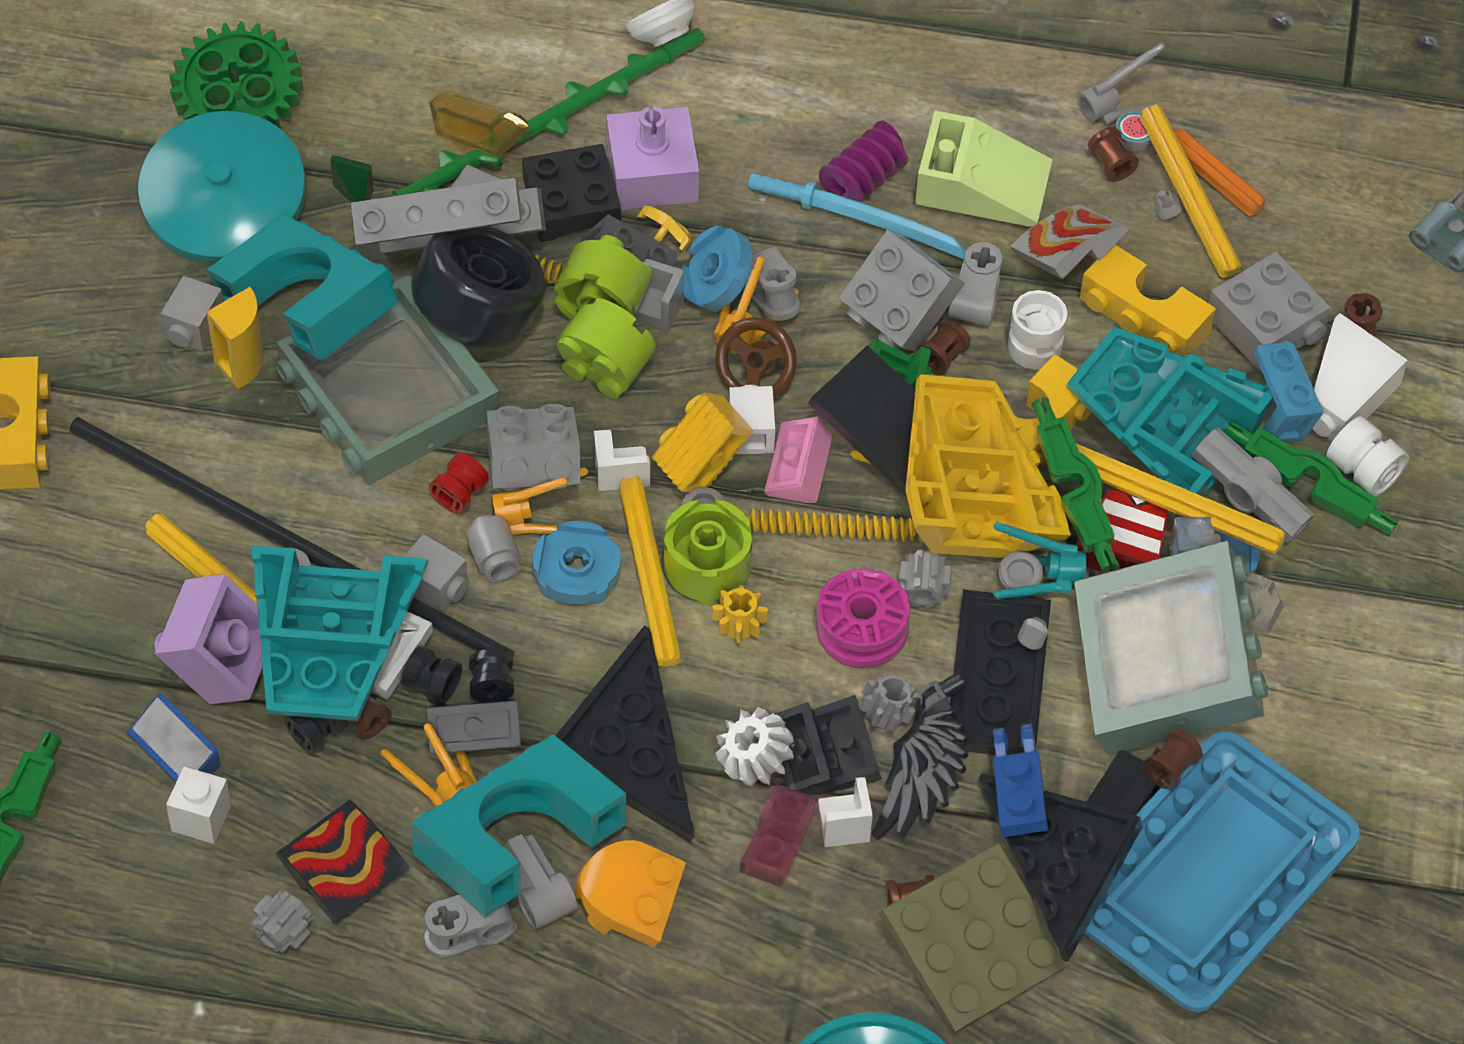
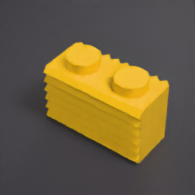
(702, 442)

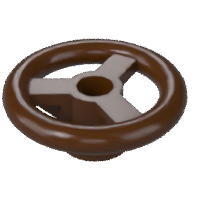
(770, 352)

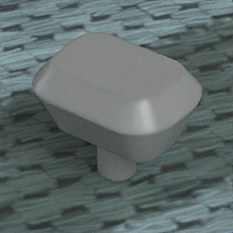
(1167, 205)
(1033, 633)

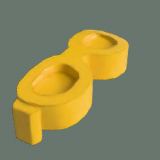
(668, 224)

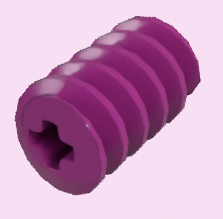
(865, 163)

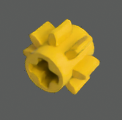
(739, 613)

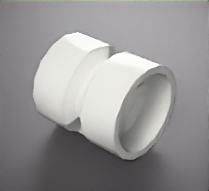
(1036, 328)
(1362, 452)

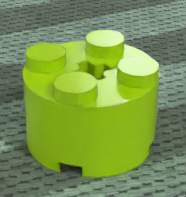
(603, 272)
(605, 347)
(707, 549)

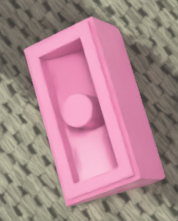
(799, 460)

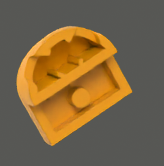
(630, 889)

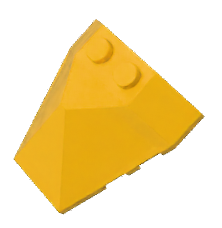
(974, 472)

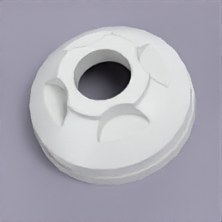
(662, 22)

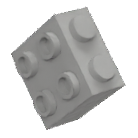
(900, 292)
(1268, 307)
(532, 446)

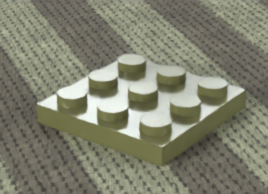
(973, 938)

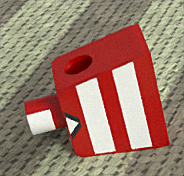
(1136, 529)

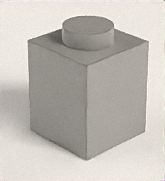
(186, 313)
(444, 577)

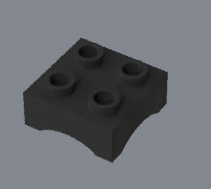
(574, 189)

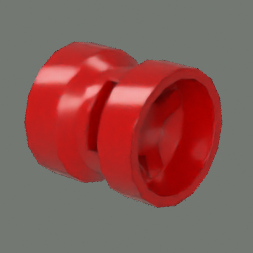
(458, 483)

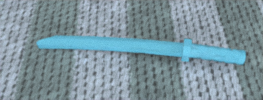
(811, 196)

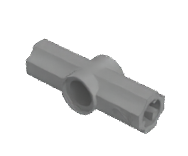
(1252, 484)

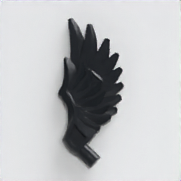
(925, 760)

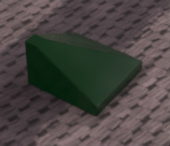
(352, 178)

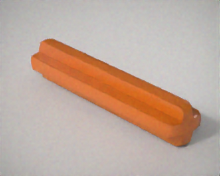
(1221, 175)

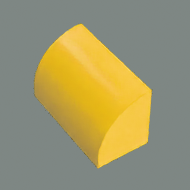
(237, 337)

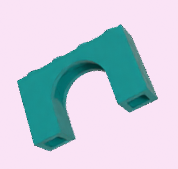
(291, 251)
(541, 780)

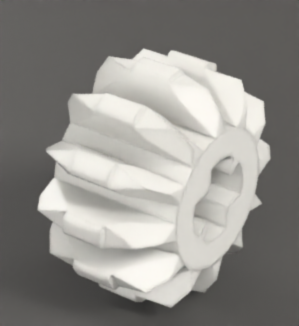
(755, 747)

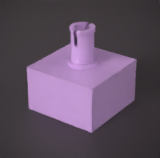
(653, 157)
(213, 639)

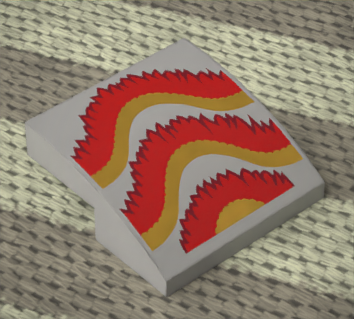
(1066, 237)

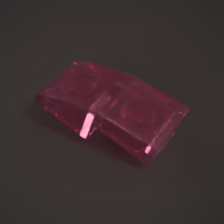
(779, 835)

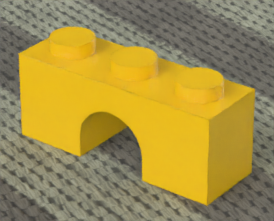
(1114, 289)
(1051, 383)
(21, 444)

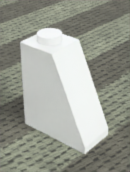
(1354, 376)

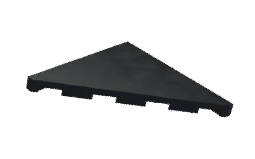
(630, 737)
(1071, 861)

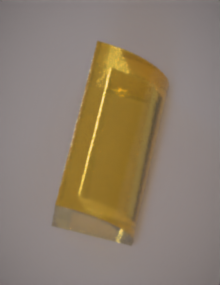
(476, 123)

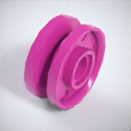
(862, 641)

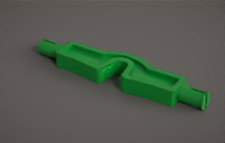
(1330, 490)
(1083, 504)
(25, 795)

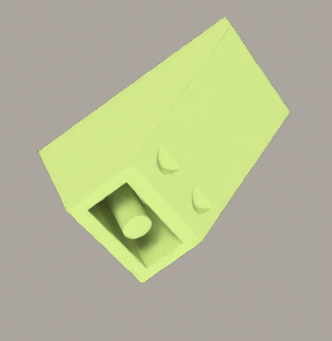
(981, 172)

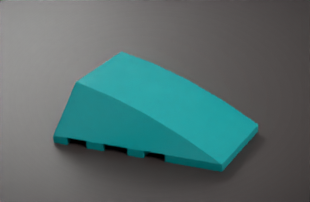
(1166, 403)
(327, 630)

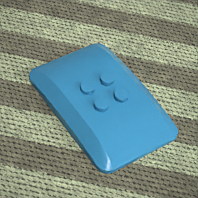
(1219, 871)

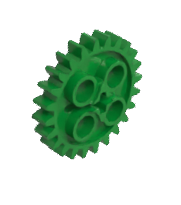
(235, 79)

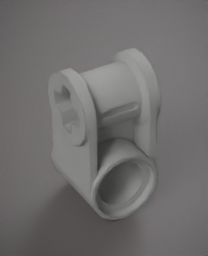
(982, 279)
(775, 286)
(464, 926)

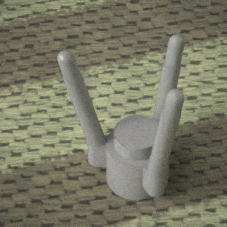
(1103, 97)

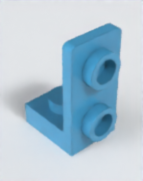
(1291, 390)

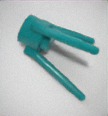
(1062, 566)

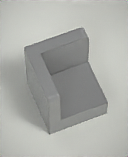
(662, 296)

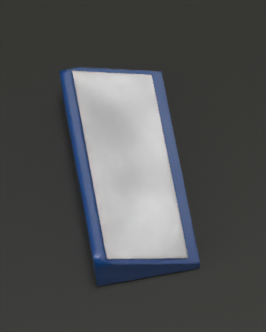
(173, 740)

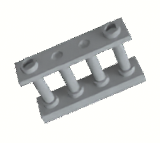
(412, 219)

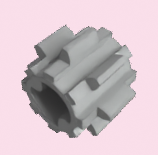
(925, 578)
(889, 701)
(281, 921)

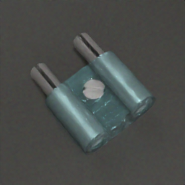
(1442, 233)

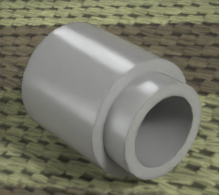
(493, 548)

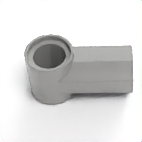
(544, 893)

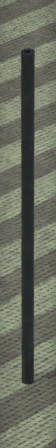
(265, 526)

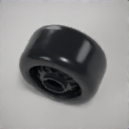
(478, 286)

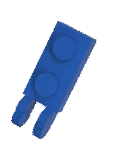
(1019, 785)

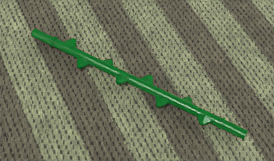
(555, 117)

